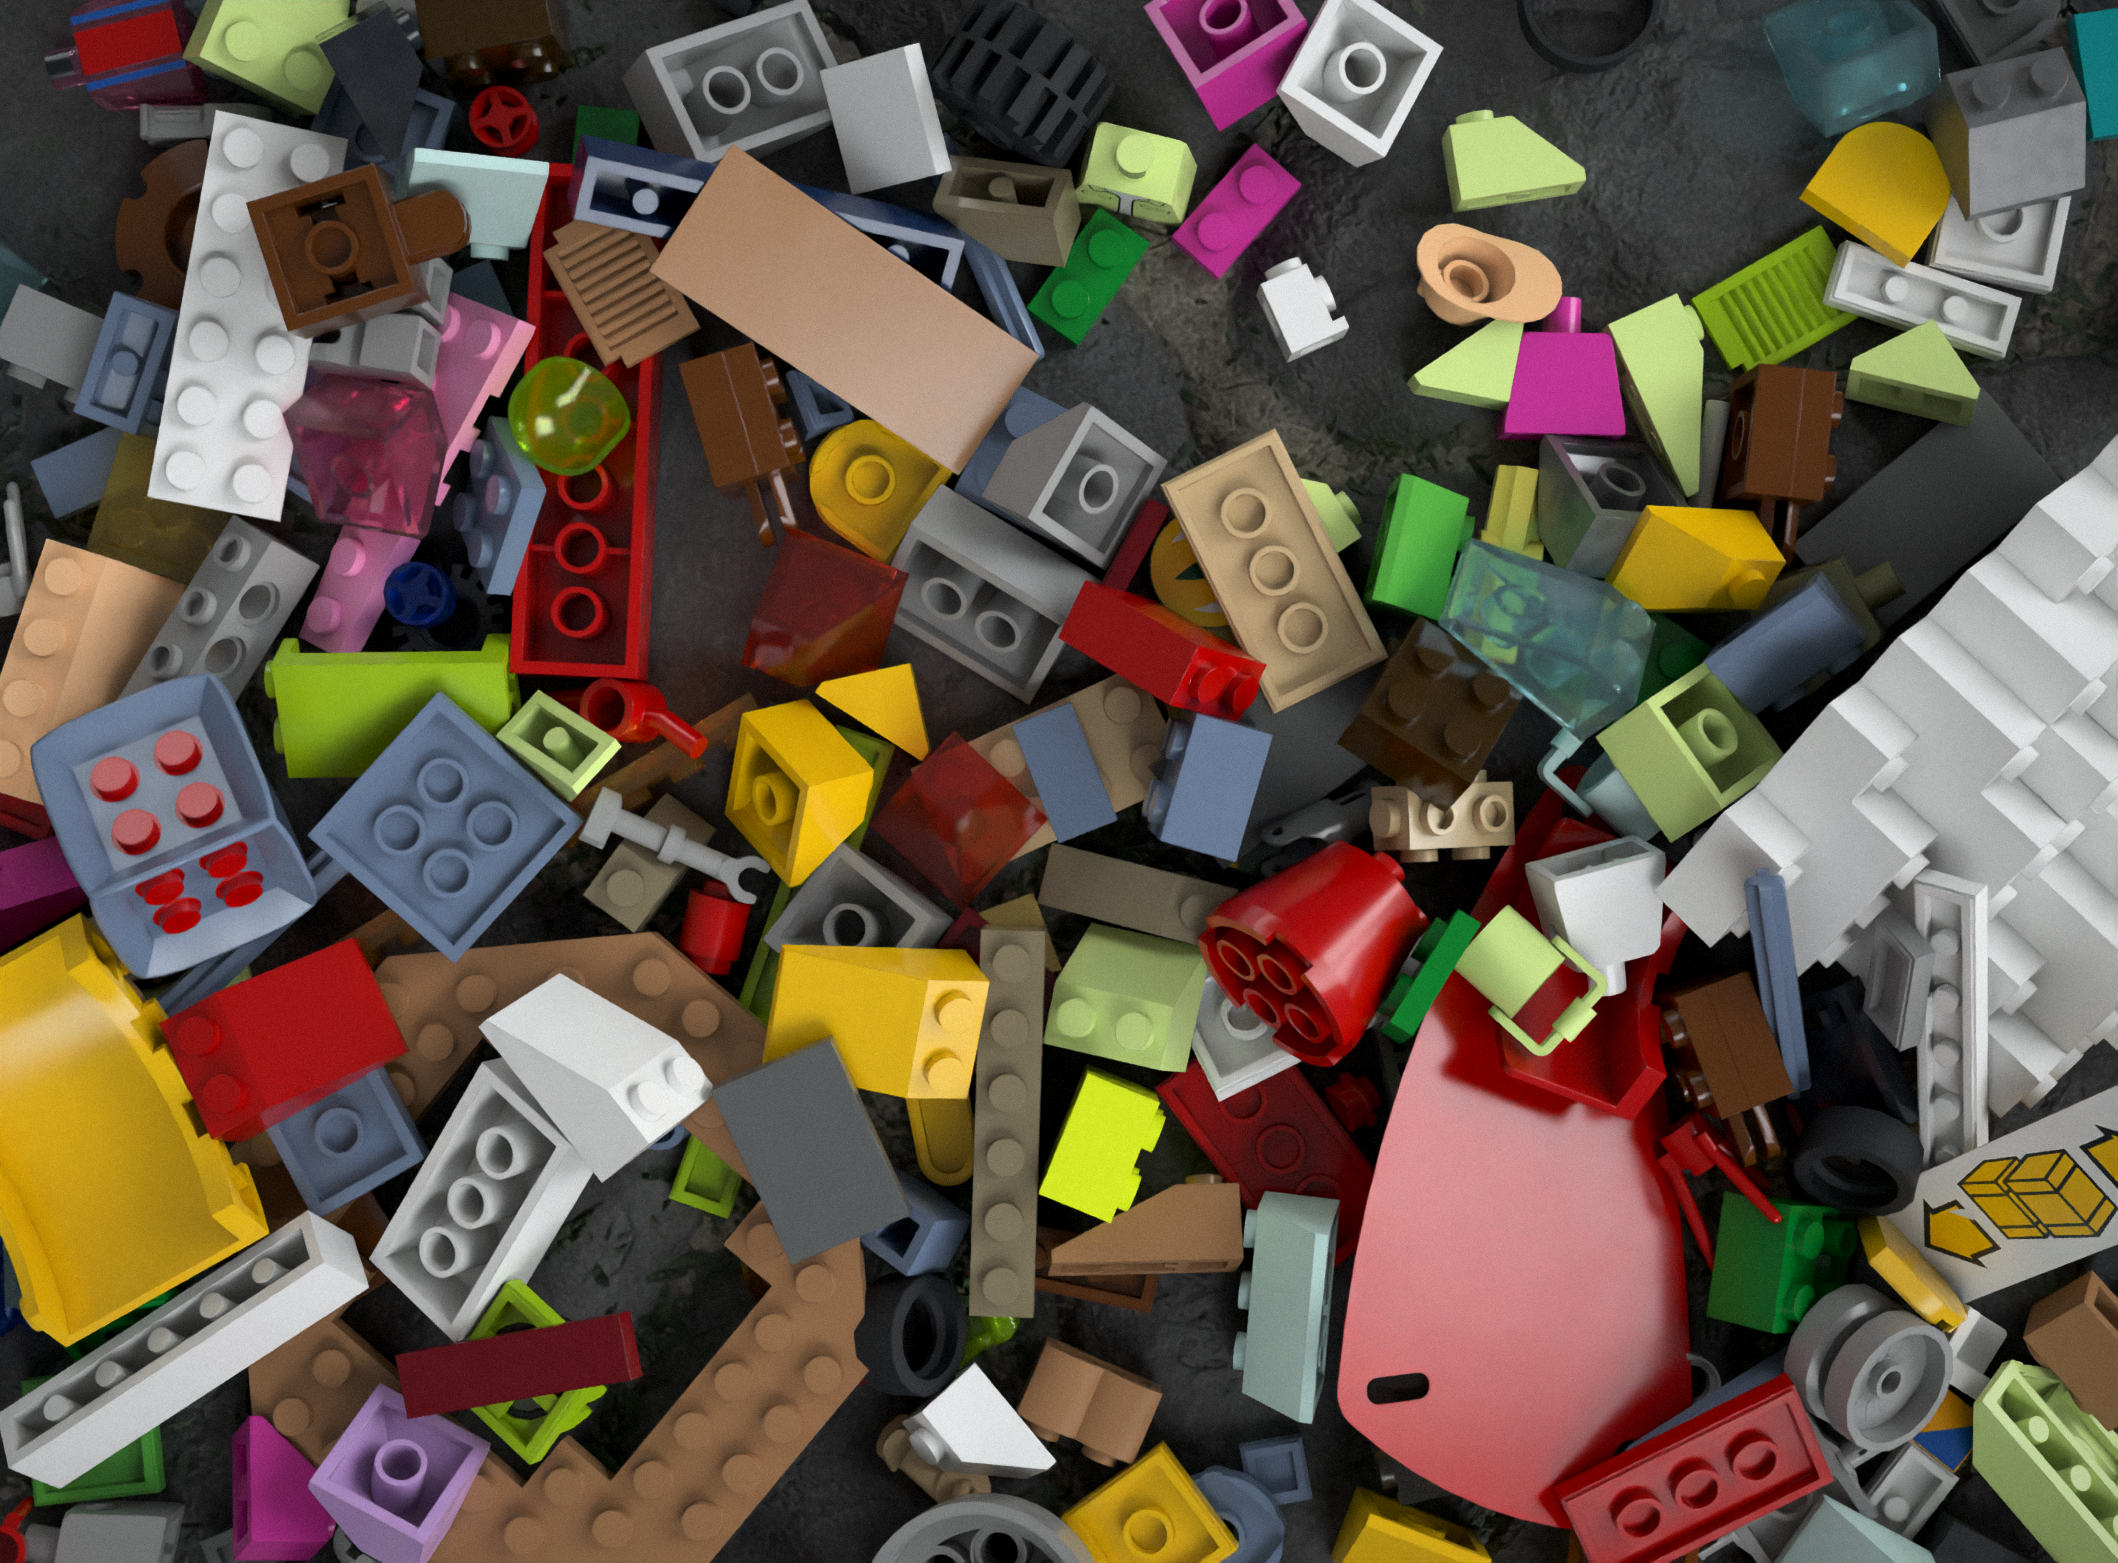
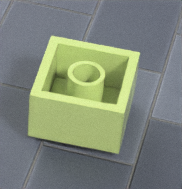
(1690, 751)

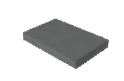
(811, 1149)

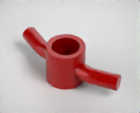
(644, 713)

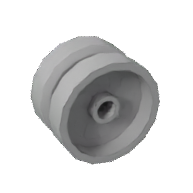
(1869, 1367)

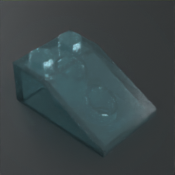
(1551, 634)

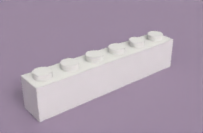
(182, 1350)

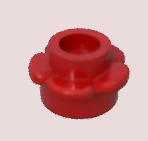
(1353, 1101)

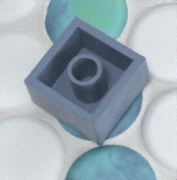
(1206, 783)

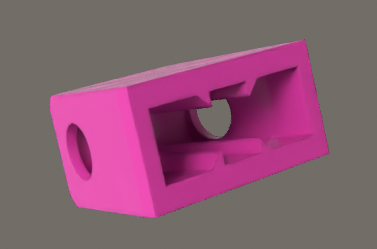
(1563, 383)

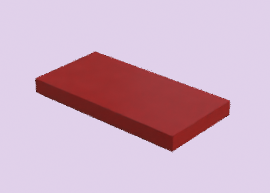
(1275, 1141)
(1697, 1479)

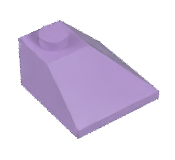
(398, 1479)

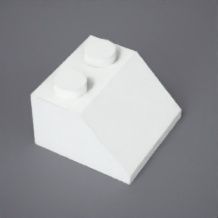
(1357, 78)

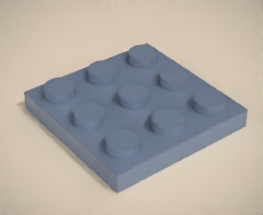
(446, 826)

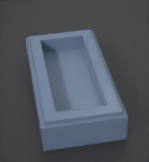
(1064, 772)

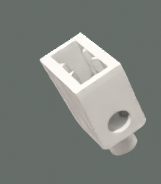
(1602, 903)

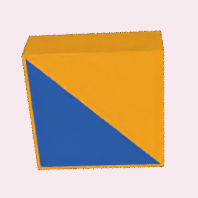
(1949, 1433)

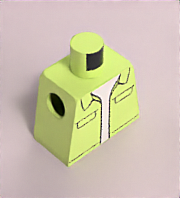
(1135, 173)

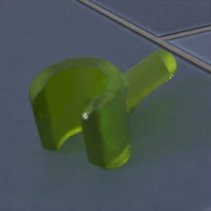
(996, 1332)

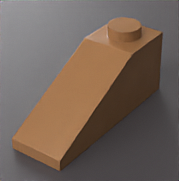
(1176, 1231)

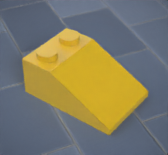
(897, 1014)

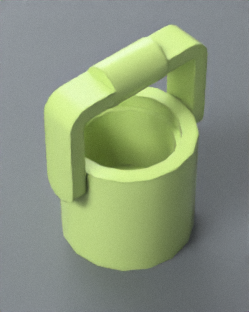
(1512, 963)

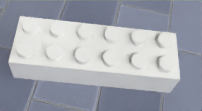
(232, 355)

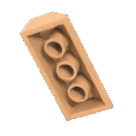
(74, 648)

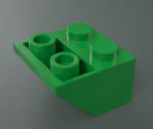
(1777, 1272)

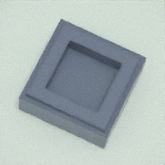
(1279, 1466)

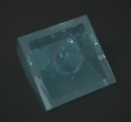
(1853, 58)

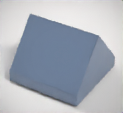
(815, 406)

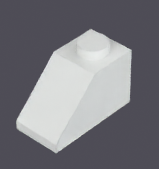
(975, 1431)

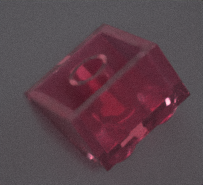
(370, 453)

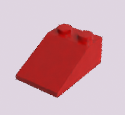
(283, 1040)

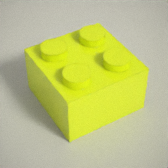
(1100, 1144)

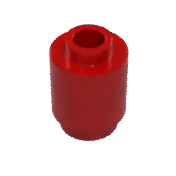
(713, 927)

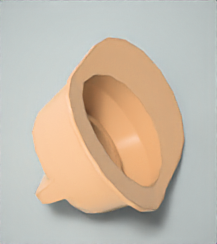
(1484, 277)

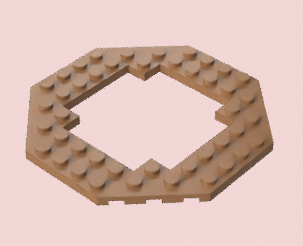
(743, 1411)

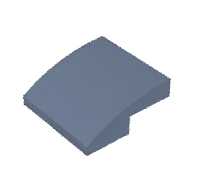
(130, 366)

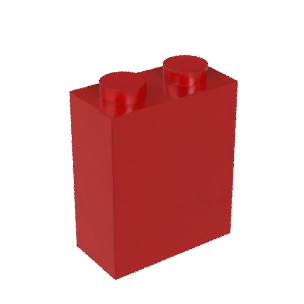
(1162, 652)

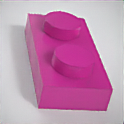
(1236, 212)

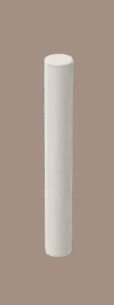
(1711, 448)

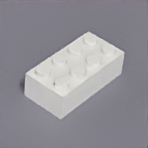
(482, 1203)

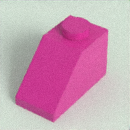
(271, 1498)

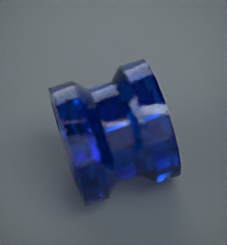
(408, 589)

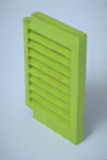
(1773, 304)

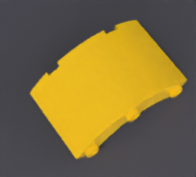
(101, 1143)

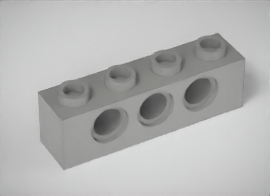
(228, 610)

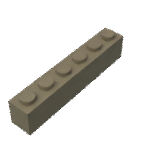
(1008, 1122)

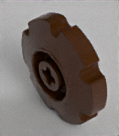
(159, 228)

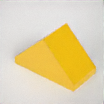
(886, 703)

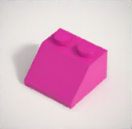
(1230, 49)

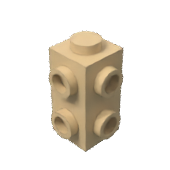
(1418, 829)

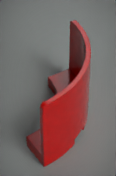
(1618, 1054)

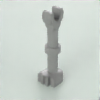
(671, 844)

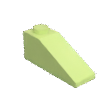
(1662, 381)

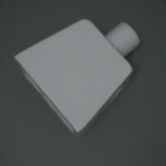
(109, 1533)

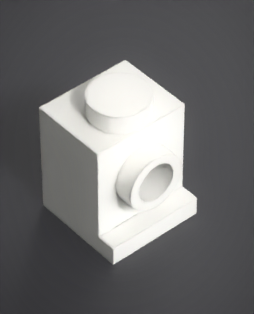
(1299, 309)

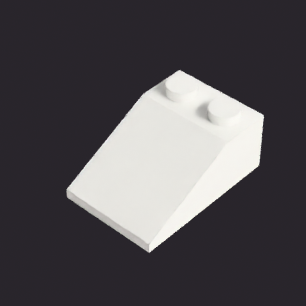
(597, 1071)

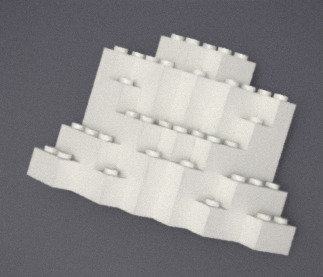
(1973, 756)

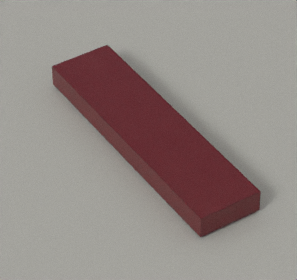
(519, 1365)

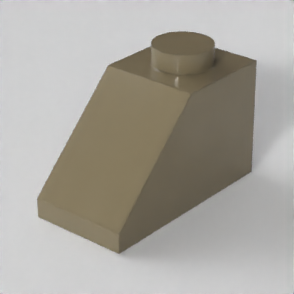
(1012, 208)
(636, 883)

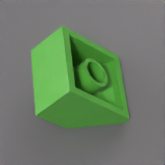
(1416, 549)

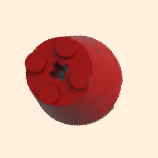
(1315, 948)

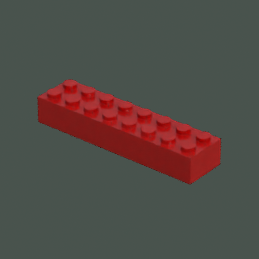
(591, 555)

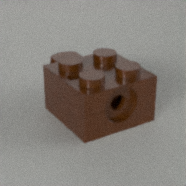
(356, 255)
(743, 432)
(1779, 446)
(1724, 1055)

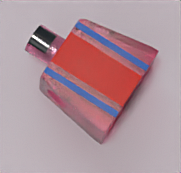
(130, 55)

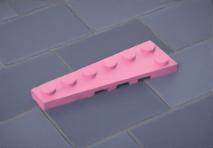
(473, 361)

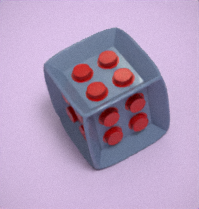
(172, 826)

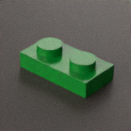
(1091, 278)

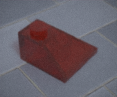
(823, 613)
(958, 820)

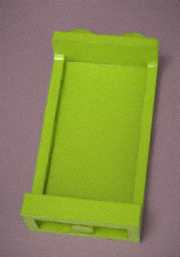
(350, 706)

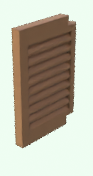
(615, 294)

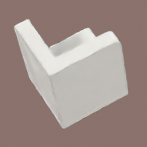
(1973, 1349)

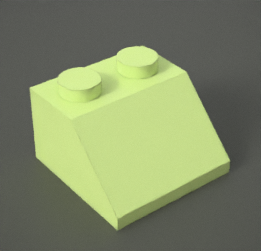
(269, 47)
(1128, 998)

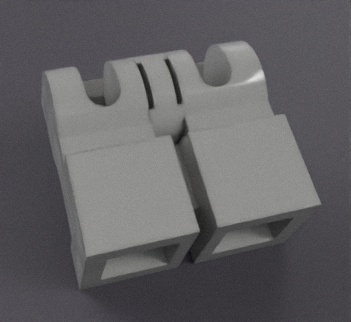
(394, 345)

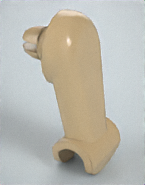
(896, 1450)

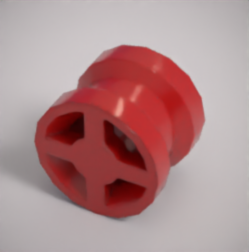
(498, 109)

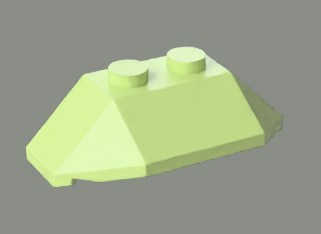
(2049, 1463)

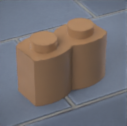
(1088, 1402)

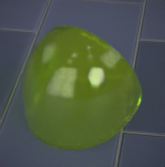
(567, 416)

